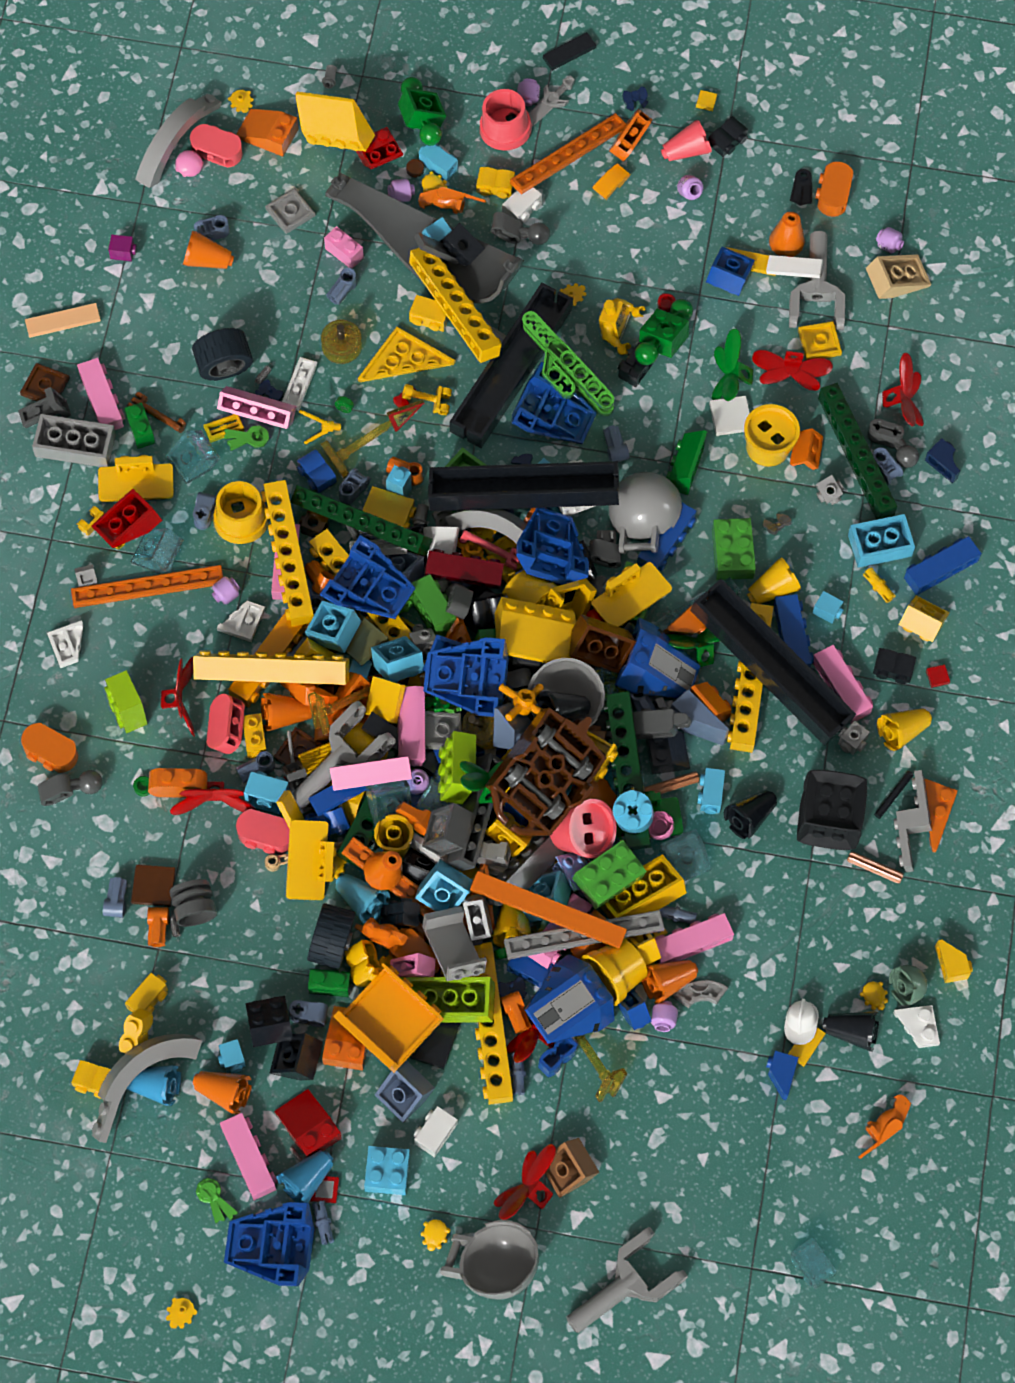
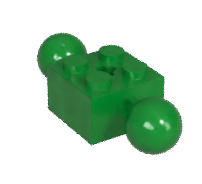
(422, 110)
(664, 332)

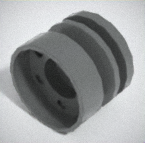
(193, 902)

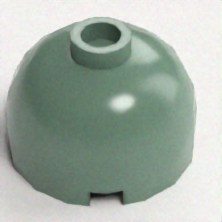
(908, 983)

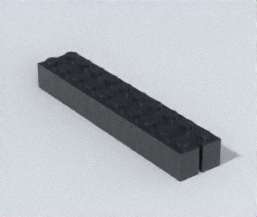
(509, 371)
(523, 486)
(773, 662)

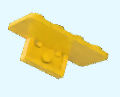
(135, 473)
(630, 593)
(309, 860)

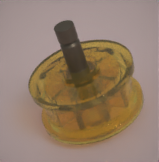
(341, 341)
(480, 726)

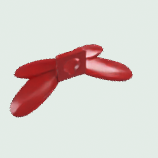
(780, 369)
(909, 386)
(183, 677)
(199, 796)
(525, 1043)
(532, 1170)

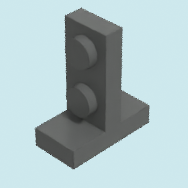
(51, 405)
(295, 775)

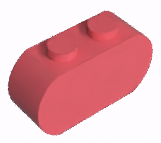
(216, 145)
(225, 724)
(263, 831)

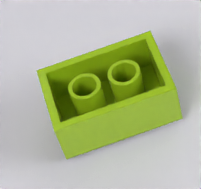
(125, 702)
(457, 748)

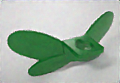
(728, 363)
(703, 642)
(477, 778)

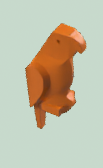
(446, 199)
(301, 690)
(417, 818)
(382, 934)
(888, 1123)

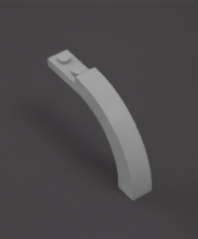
(169, 135)
(489, 518)
(130, 1066)

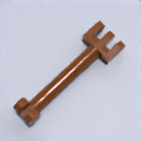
(178, 426)

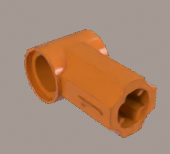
(413, 467)
(317, 575)
(157, 920)
(514, 1008)

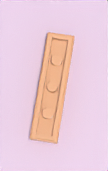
(62, 320)

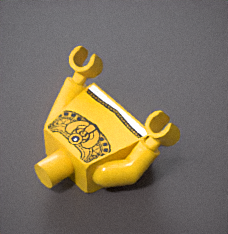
(614, 321)

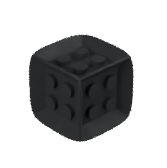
(832, 809)

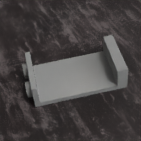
(452, 944)

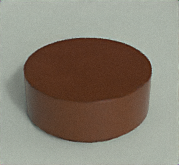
(415, 168)

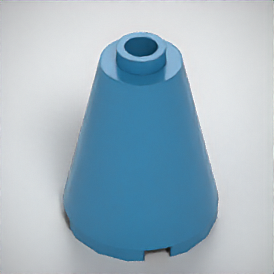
(158, 1084)
(306, 1176)

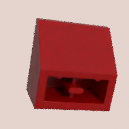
(381, 150)

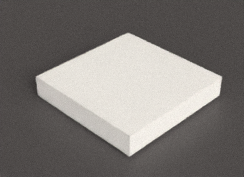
(729, 415)

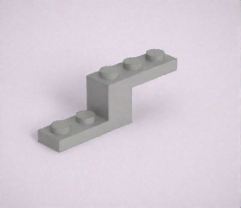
(912, 821)

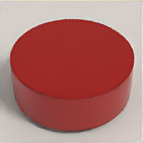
(665, 302)

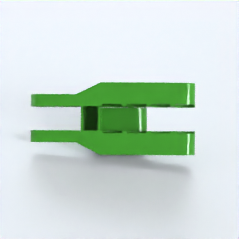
(556, 356)

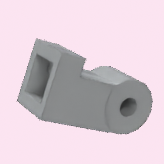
(494, 854)

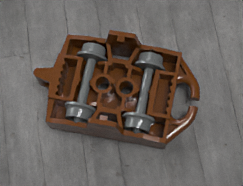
(546, 803)

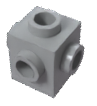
(829, 483)
(423, 640)
(853, 738)

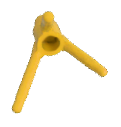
(326, 426)

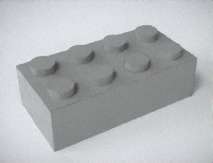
(74, 441)

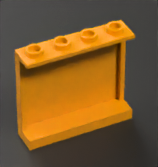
(390, 1018)

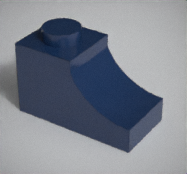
(941, 459)

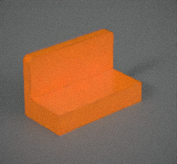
(807, 449)

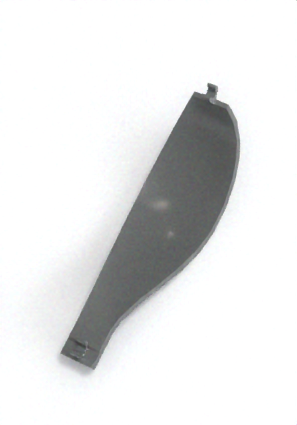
(399, 224)

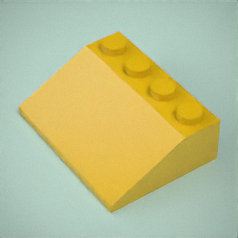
(333, 122)
(534, 630)

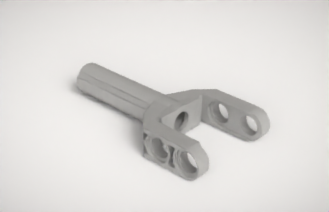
(818, 288)
(341, 753)
(626, 1284)

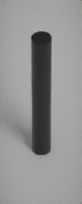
(894, 794)

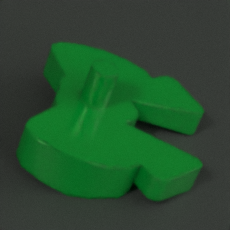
(439, 704)

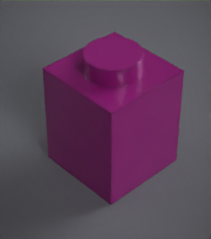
(122, 248)

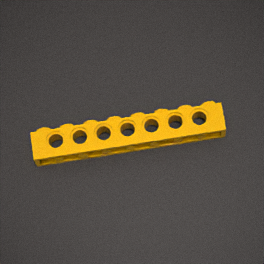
(456, 305)
(278, 492)
(326, 542)
(746, 740)
(503, 1092)

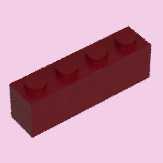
(464, 569)

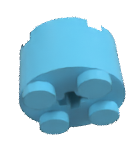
(633, 823)

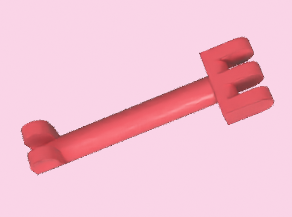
(509, 556)

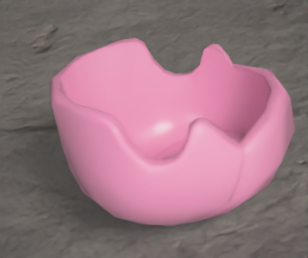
(188, 163)
(661, 826)

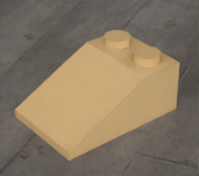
(897, 275)

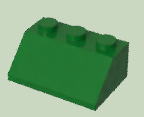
(687, 460)

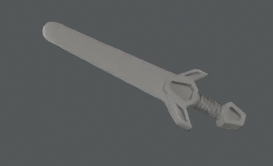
(551, 100)

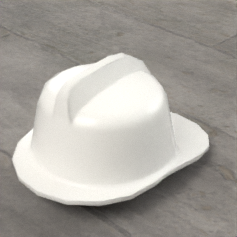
(801, 1022)

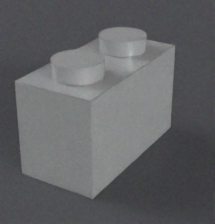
(477, 917)

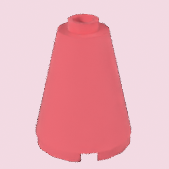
(687, 143)

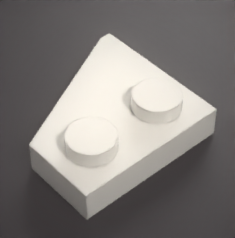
(244, 621)
(67, 643)
(920, 1024)

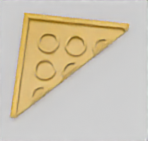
(403, 355)

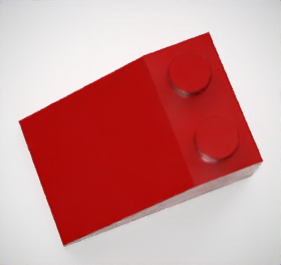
(127, 520)
(308, 1124)

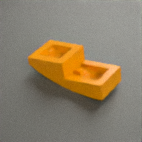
(611, 180)

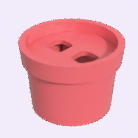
(494, 127)
(586, 830)

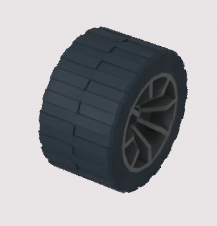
(222, 354)
(331, 936)

